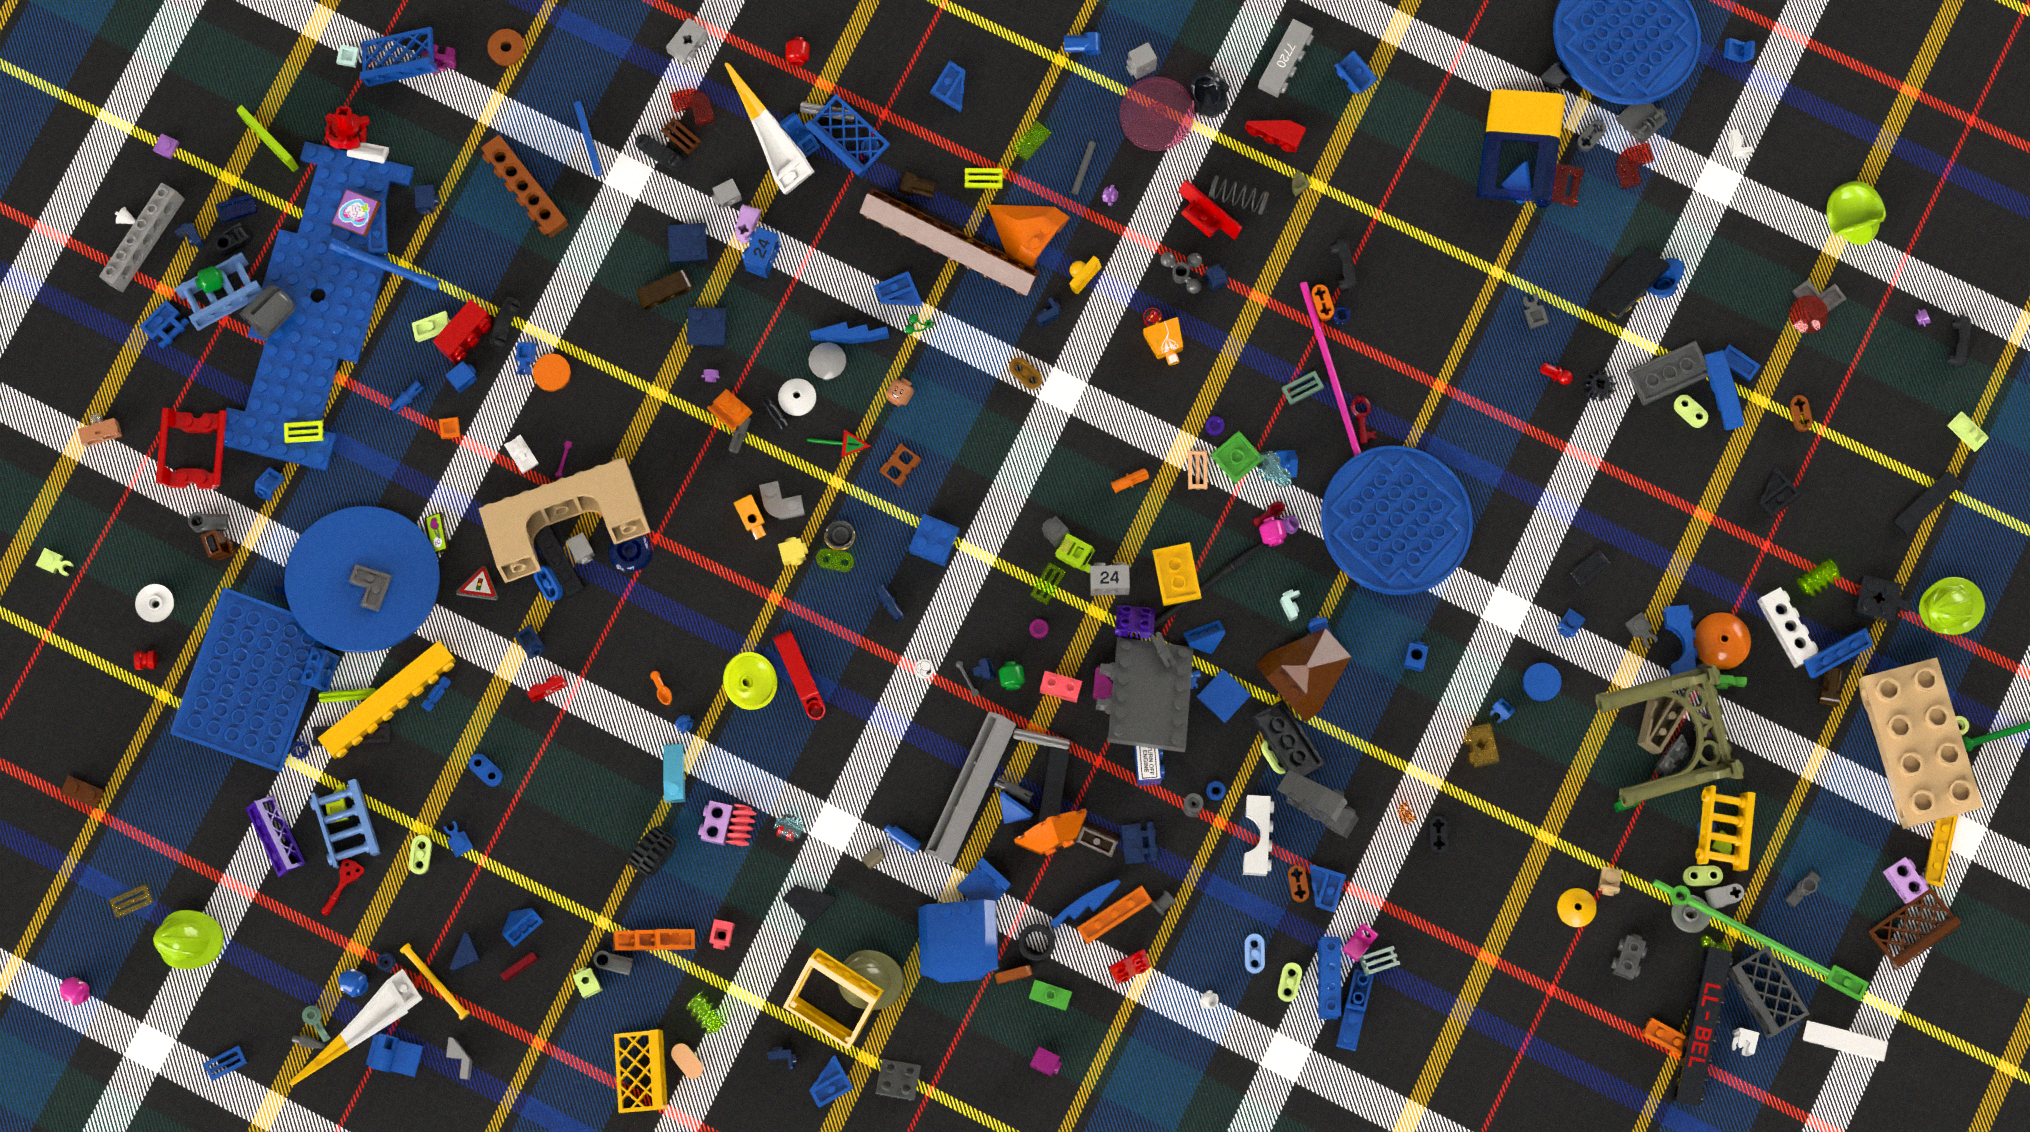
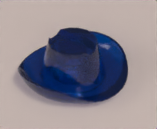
(631, 554)

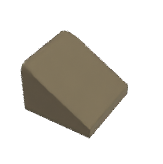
(872, 858)

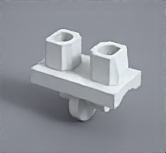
(521, 454)

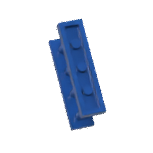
(1329, 978)

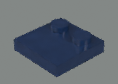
(687, 243)
(706, 326)

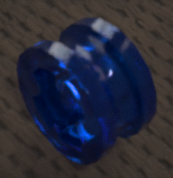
(1336, 316)
(301, 755)

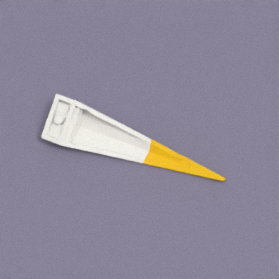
(783, 155)
(385, 1007)

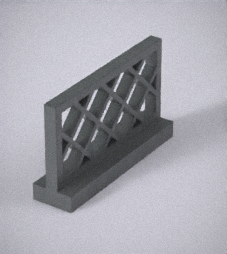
(1756, 1003)

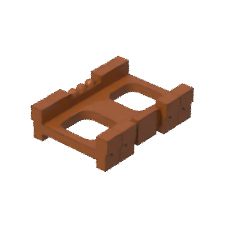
(905, 469)

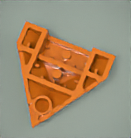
(1026, 229)
(1053, 833)

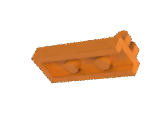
(1664, 1036)

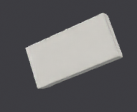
(369, 152)

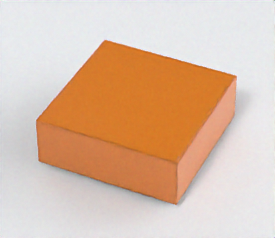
(449, 428)

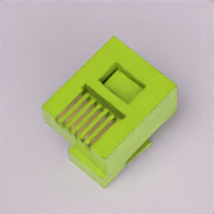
(1075, 553)

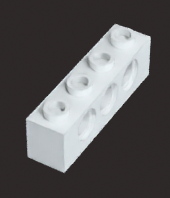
(1777, 621)

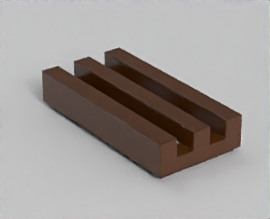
(669, 125)

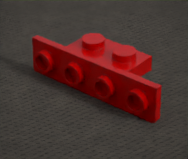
(1207, 214)

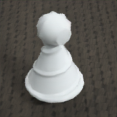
(124, 217)

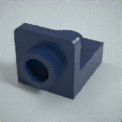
(190, 231)
(1046, 316)
(530, 642)

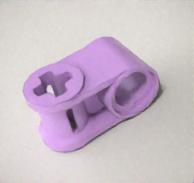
(747, 220)

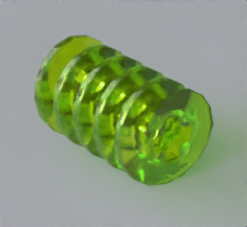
(1818, 577)
(705, 1014)

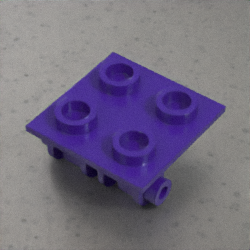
(1135, 620)

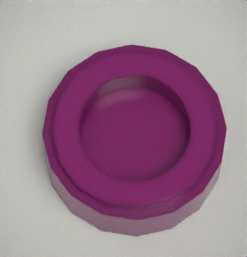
(1038, 629)

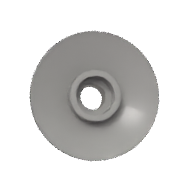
(1697, 923)

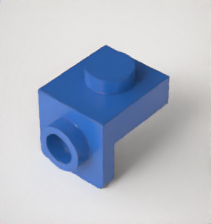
(1739, 50)

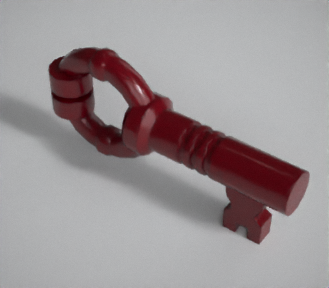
(1361, 416)

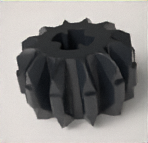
(1605, 391)

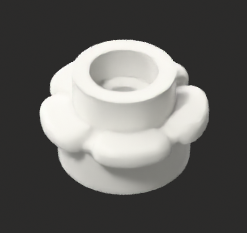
(1209, 1000)

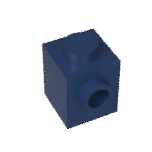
(426, 199)

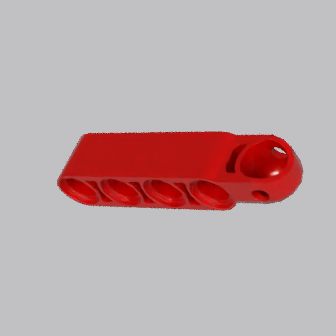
(800, 675)

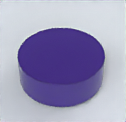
(1214, 426)

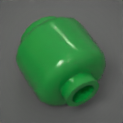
(209, 279)
(1011, 676)

